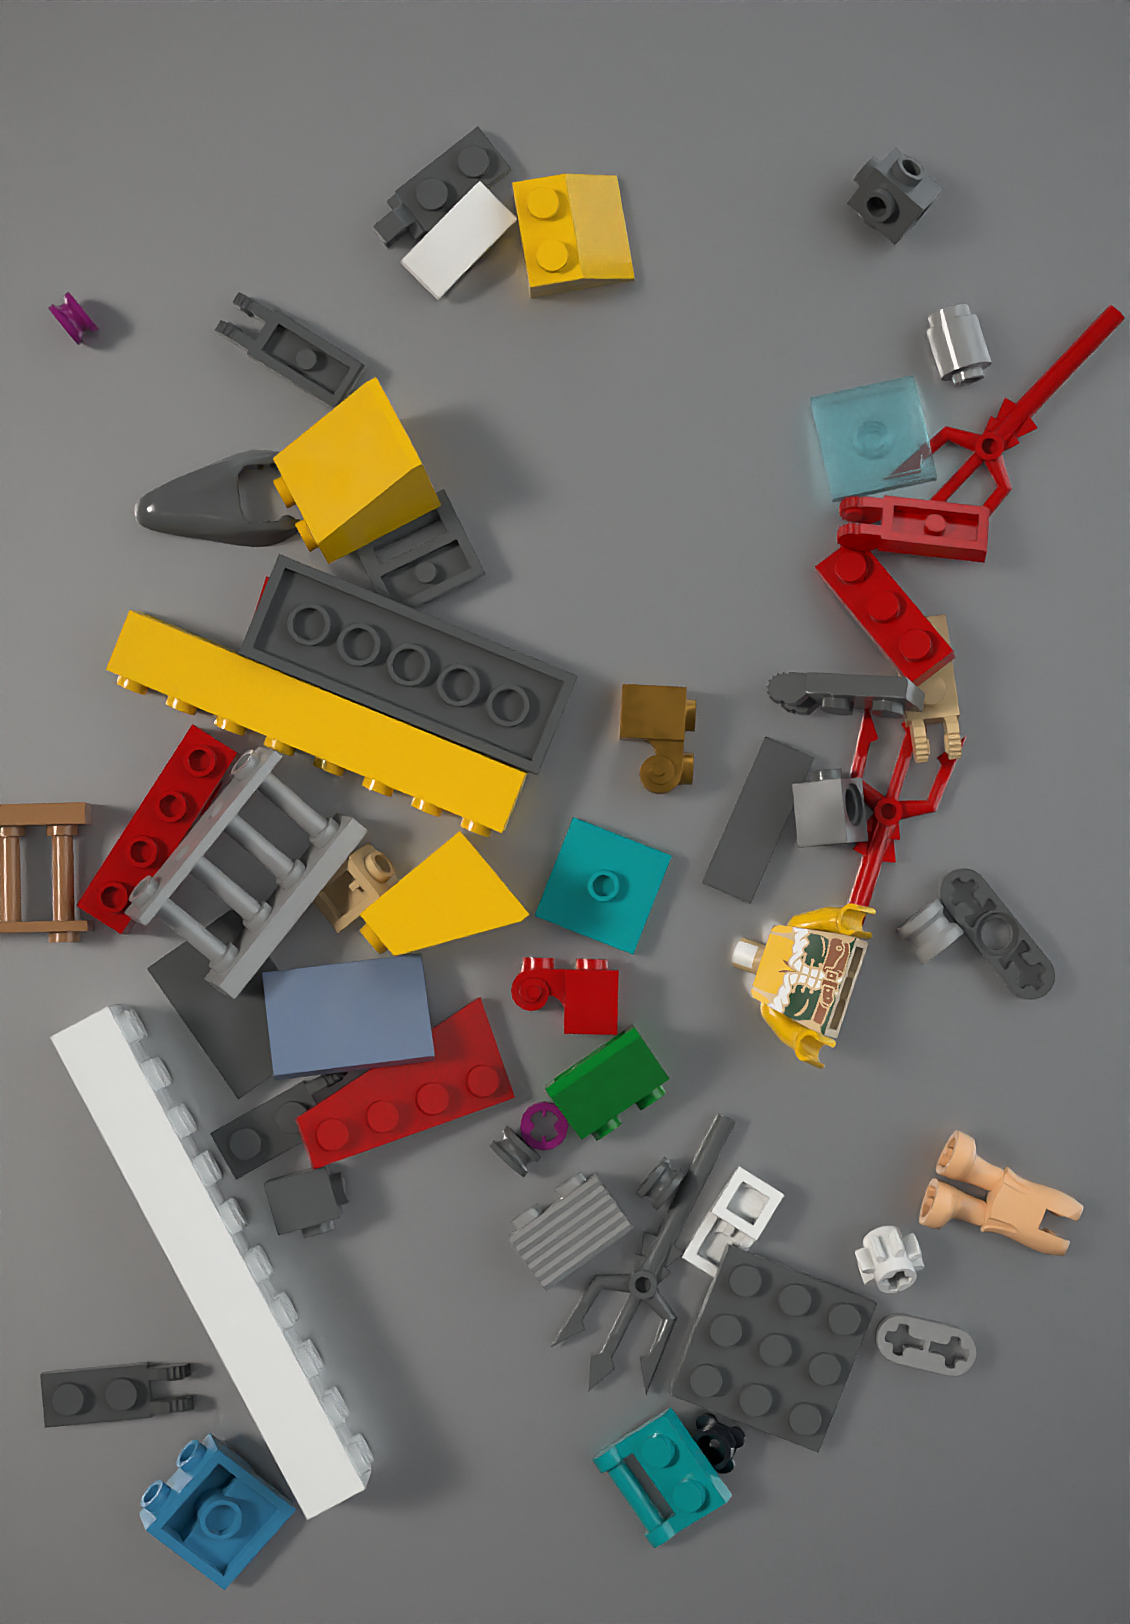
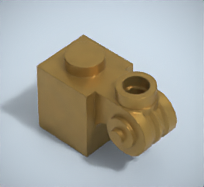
(660, 718)

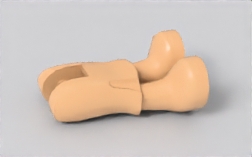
(1011, 1206)

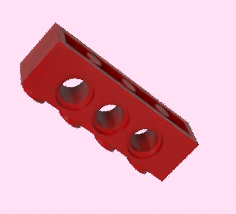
(159, 825)

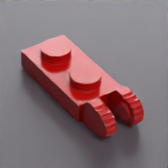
(915, 527)

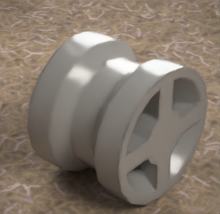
(929, 931)

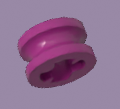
(73, 318)
(528, 1125)

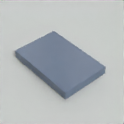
(348, 1016)

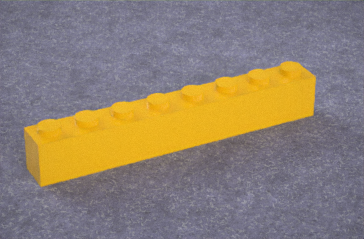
(315, 721)

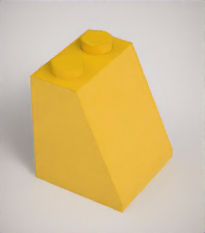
(354, 475)
(441, 901)

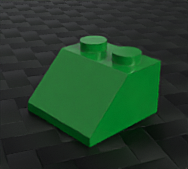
(607, 1084)

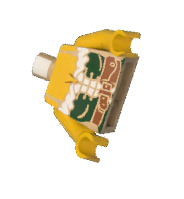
(807, 975)

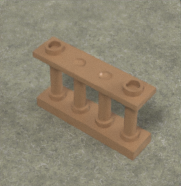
(61, 824)

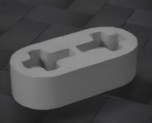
(929, 1332)

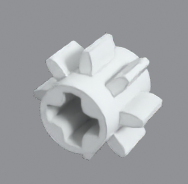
(889, 1259)

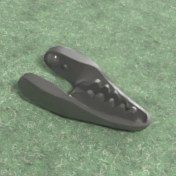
(209, 505)

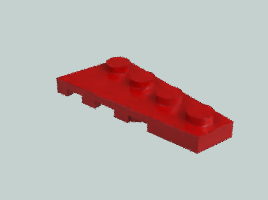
(411, 1097)

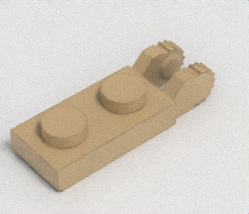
(939, 706)

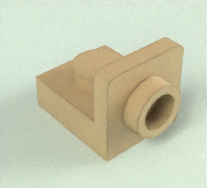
(355, 886)

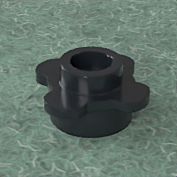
(728, 1437)

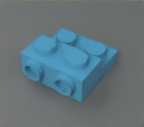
(214, 1510)

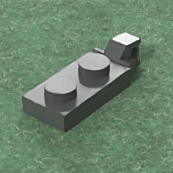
(440, 186)

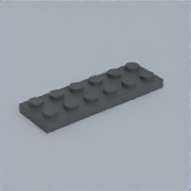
(408, 664)

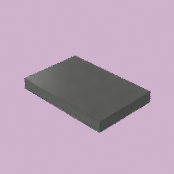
(226, 1028)

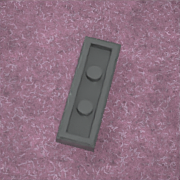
(757, 820)

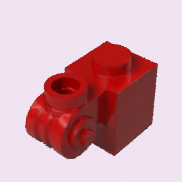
(585, 992)

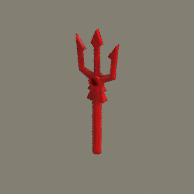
(1015, 419)
(887, 810)

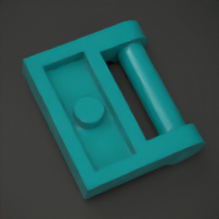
(674, 1467)

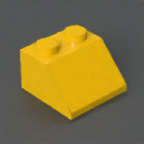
(572, 233)

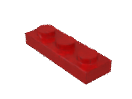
(885, 613)

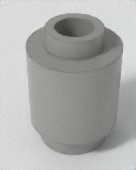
(958, 345)

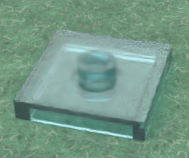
(873, 438)

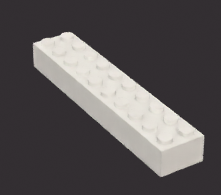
(214, 1259)

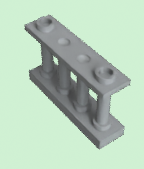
(297, 879)

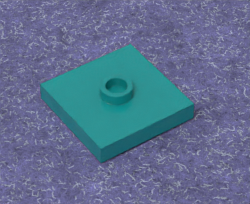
(603, 885)

